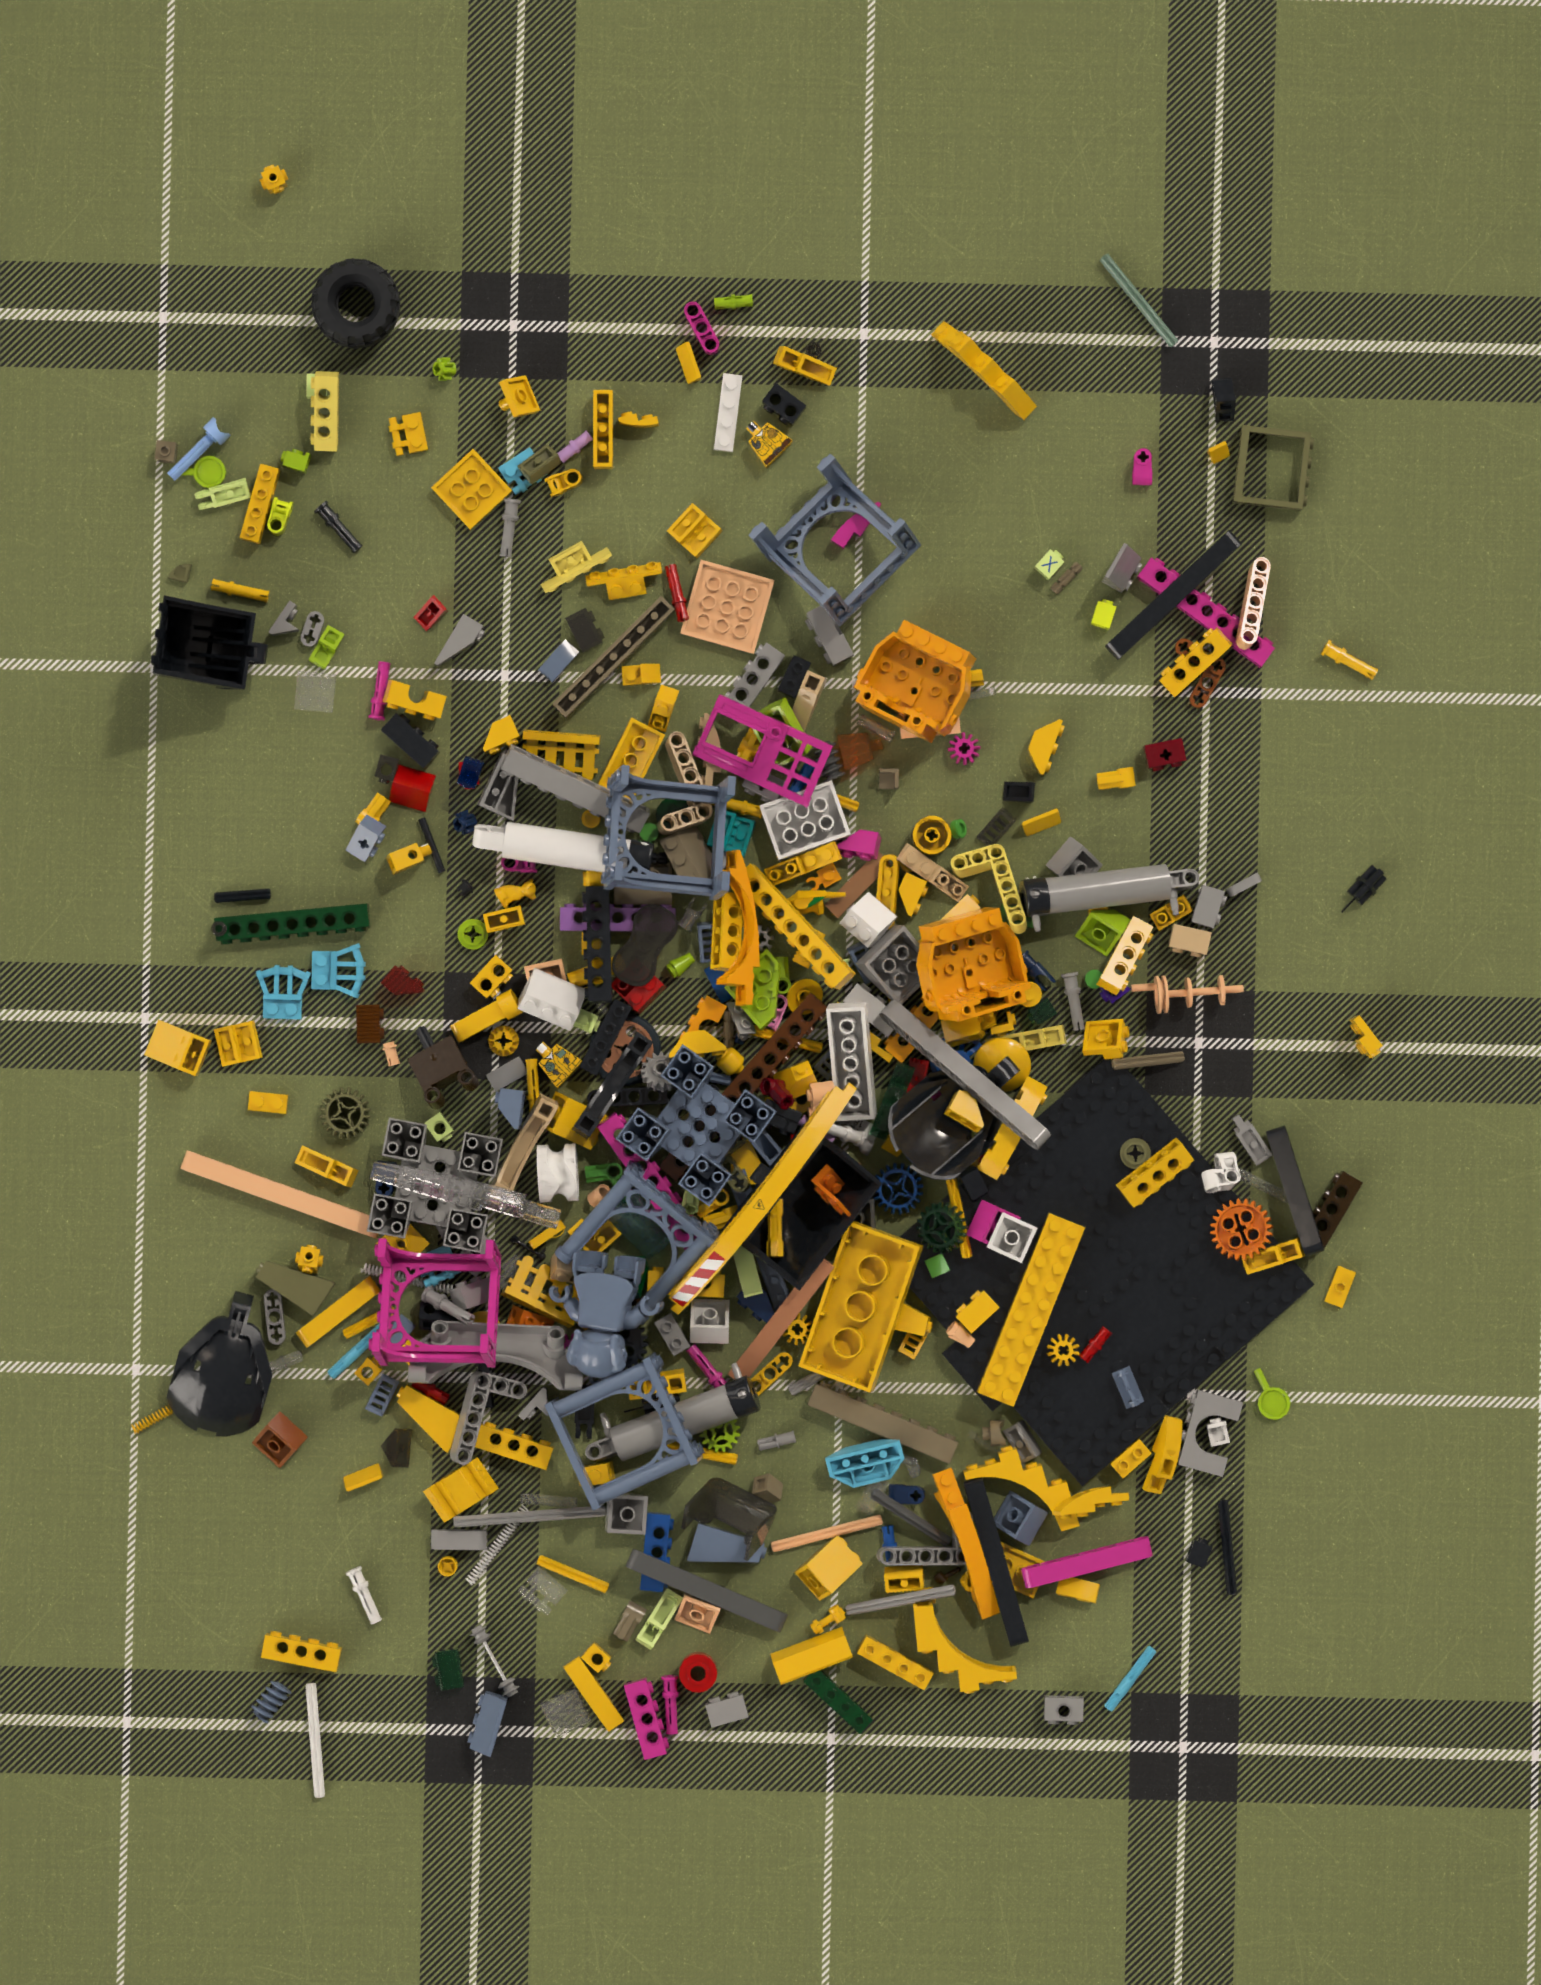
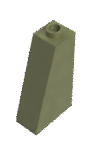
(300, 1288)

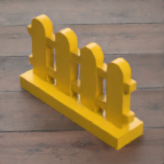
(570, 749)
(530, 1299)

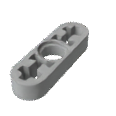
(270, 1332)

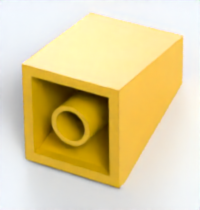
(565, 1118)
(829, 1567)

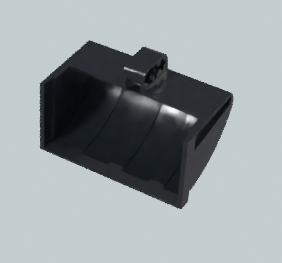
(808, 1222)

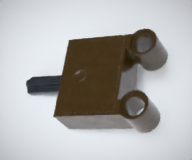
(439, 1067)

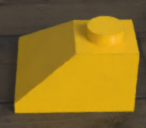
(797, 1078)

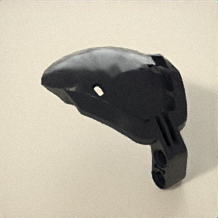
(934, 1140)
(217, 1393)

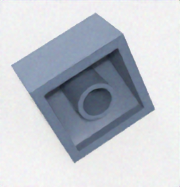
(1019, 1518)

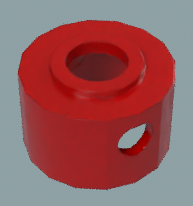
(698, 1659)

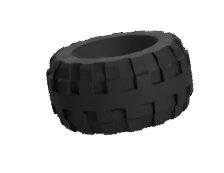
(355, 274)

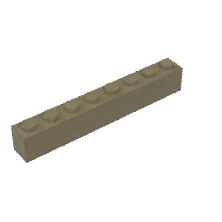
(614, 657)
(883, 1423)

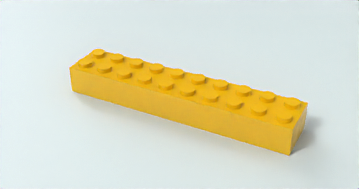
(1030, 1309)

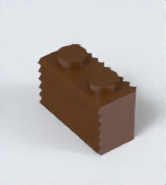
(369, 1023)

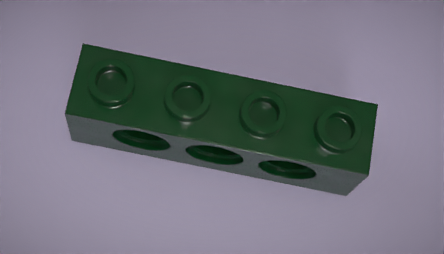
(838, 1700)

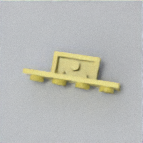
(572, 563)

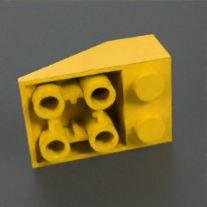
(178, 1048)

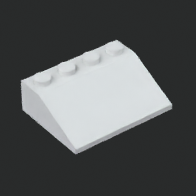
(802, 829)

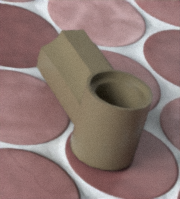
(631, 1617)

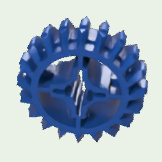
(912, 1197)

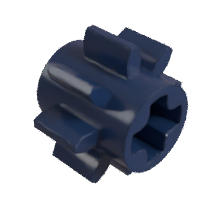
(464, 822)

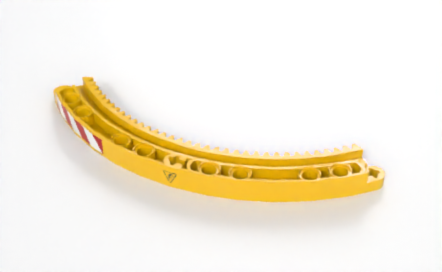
(762, 1199)

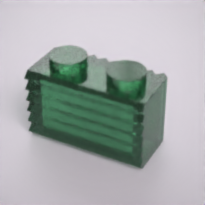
(449, 1669)

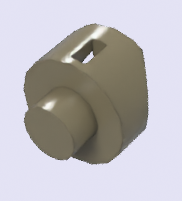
(993, 1433)

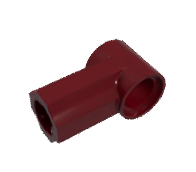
(777, 1091)

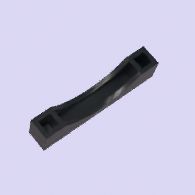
(612, 1085)

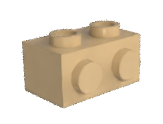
(1189, 940)

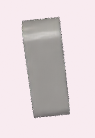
(458, 1539)

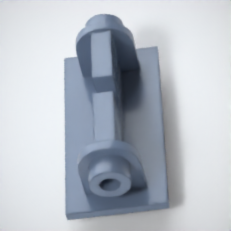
(1128, 1387)

